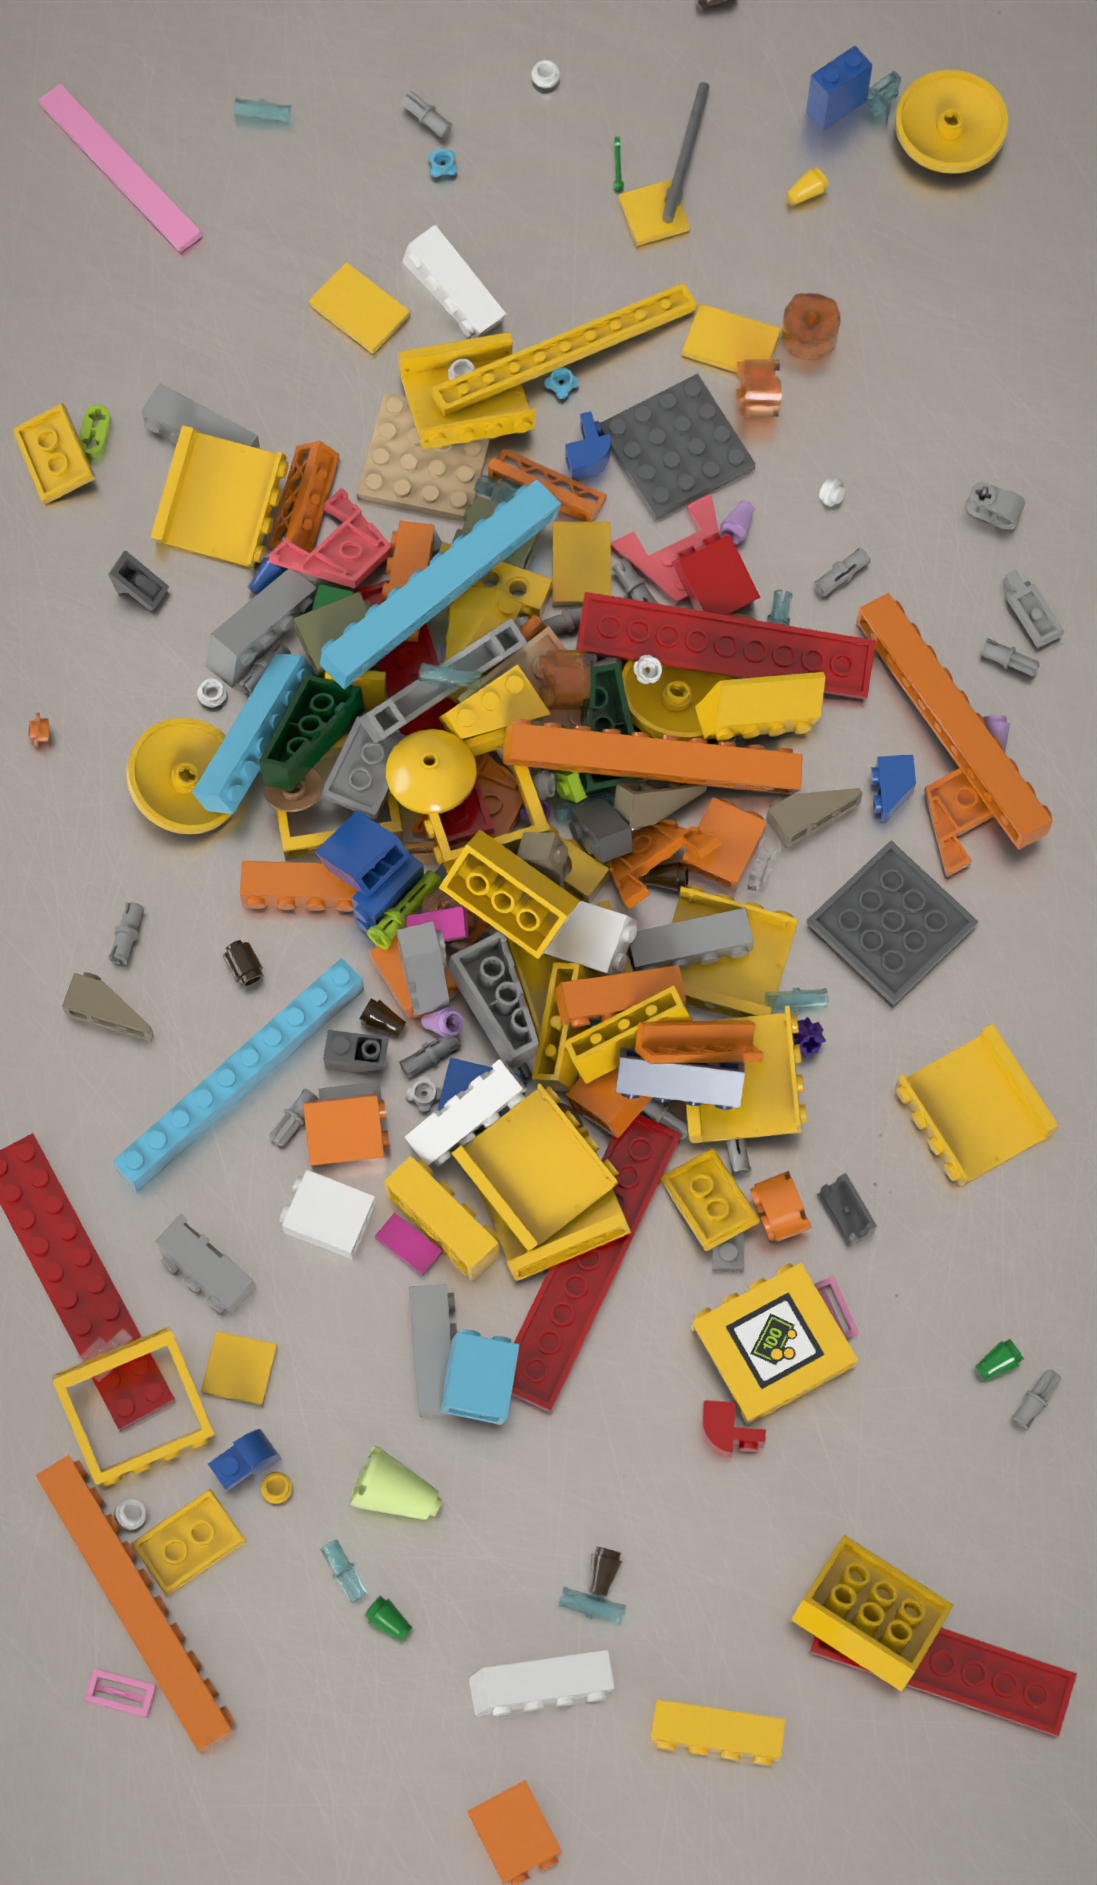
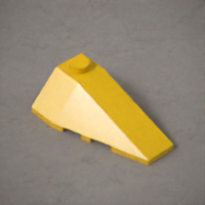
(472, 617)

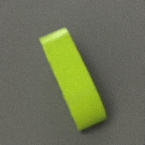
(100, 433)

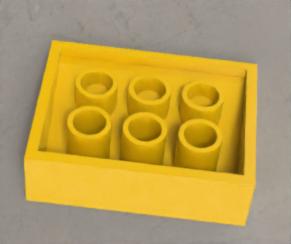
(872, 1612)

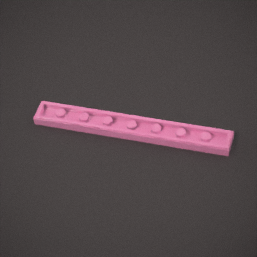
(120, 168)

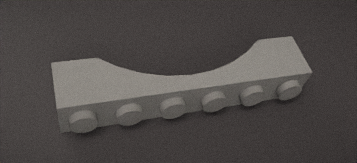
(422, 695)

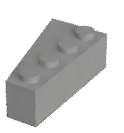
(258, 626)
(496, 997)

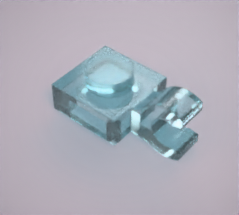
(501, 491)

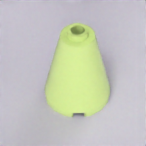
(393, 1488)

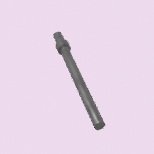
(674, 193)

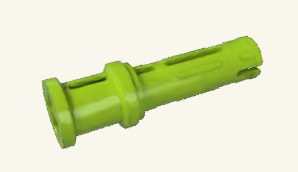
(396, 917)

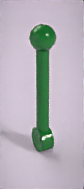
(618, 183)

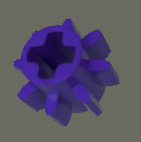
(809, 1037)

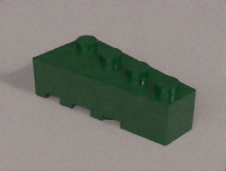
(606, 710)
(309, 729)

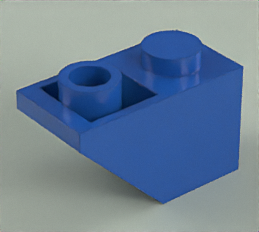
(894, 783)

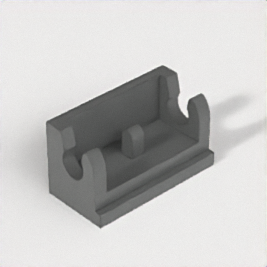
(847, 1211)

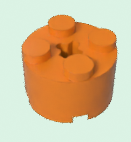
(782, 1207)

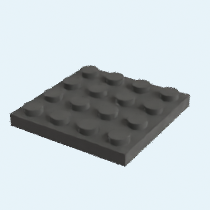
(677, 446)
(892, 922)

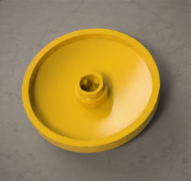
(951, 121)
(669, 703)
(166, 770)

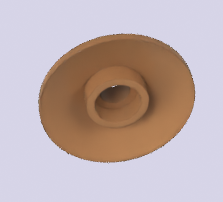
(300, 798)

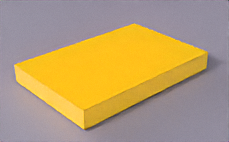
(359, 308)
(725, 338)
(53, 453)
(580, 560)
(709, 1199)
(188, 1542)

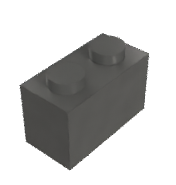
(601, 830)

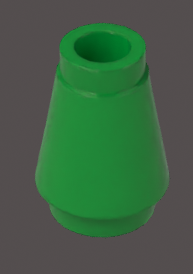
(999, 1360)
(387, 1618)

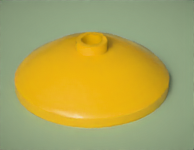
(435, 786)

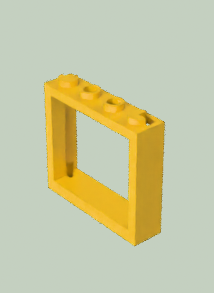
(480, 745)
(307, 844)
(110, 1360)

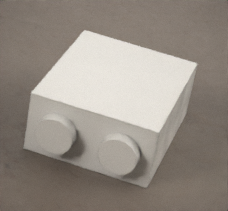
(595, 939)
(327, 1214)

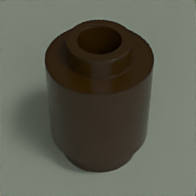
(243, 963)

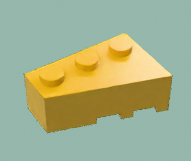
(495, 706)

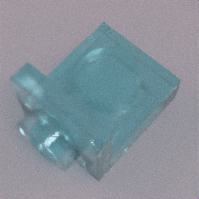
(882, 94)

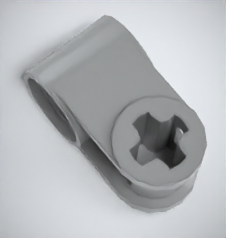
(998, 505)

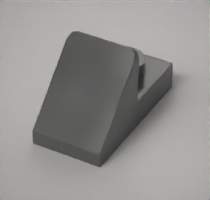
(134, 578)

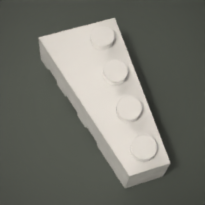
(453, 283)
(467, 1113)
(541, 1682)

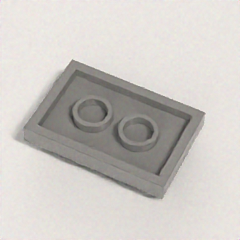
(360, 772)

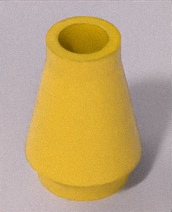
(808, 186)

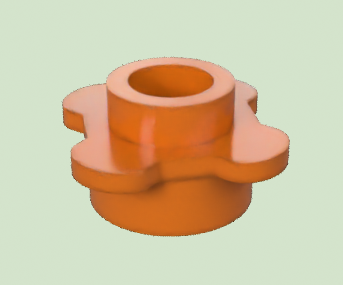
(38, 729)

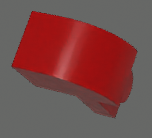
(720, 1433)

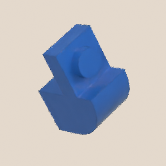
(591, 454)
(247, 1456)

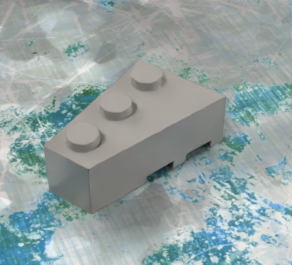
(423, 966)
(204, 1266)

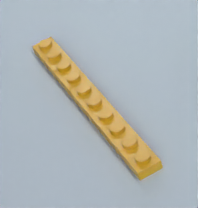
(563, 349)

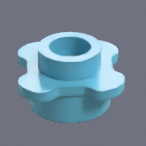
(440, 156)
(558, 375)

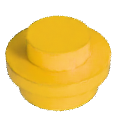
(276, 1487)

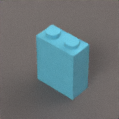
(479, 1377)

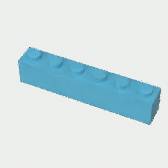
(239, 754)

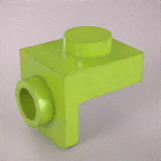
(569, 785)

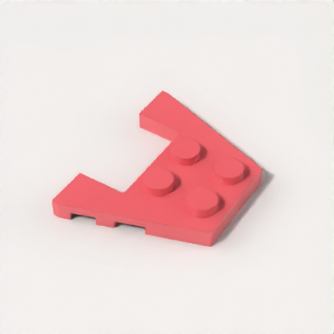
(345, 554)
(659, 565)

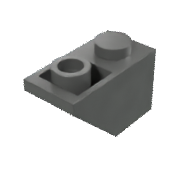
(354, 1052)

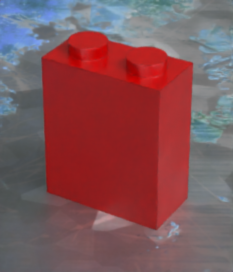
(715, 576)

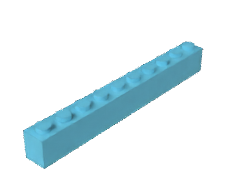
(439, 583)
(239, 1074)

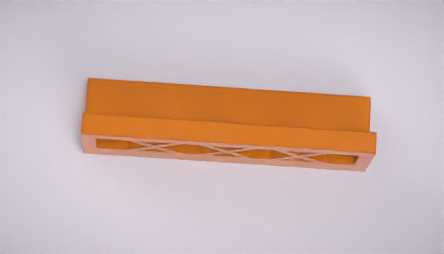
(309, 497)
(571, 503)
(697, 1042)

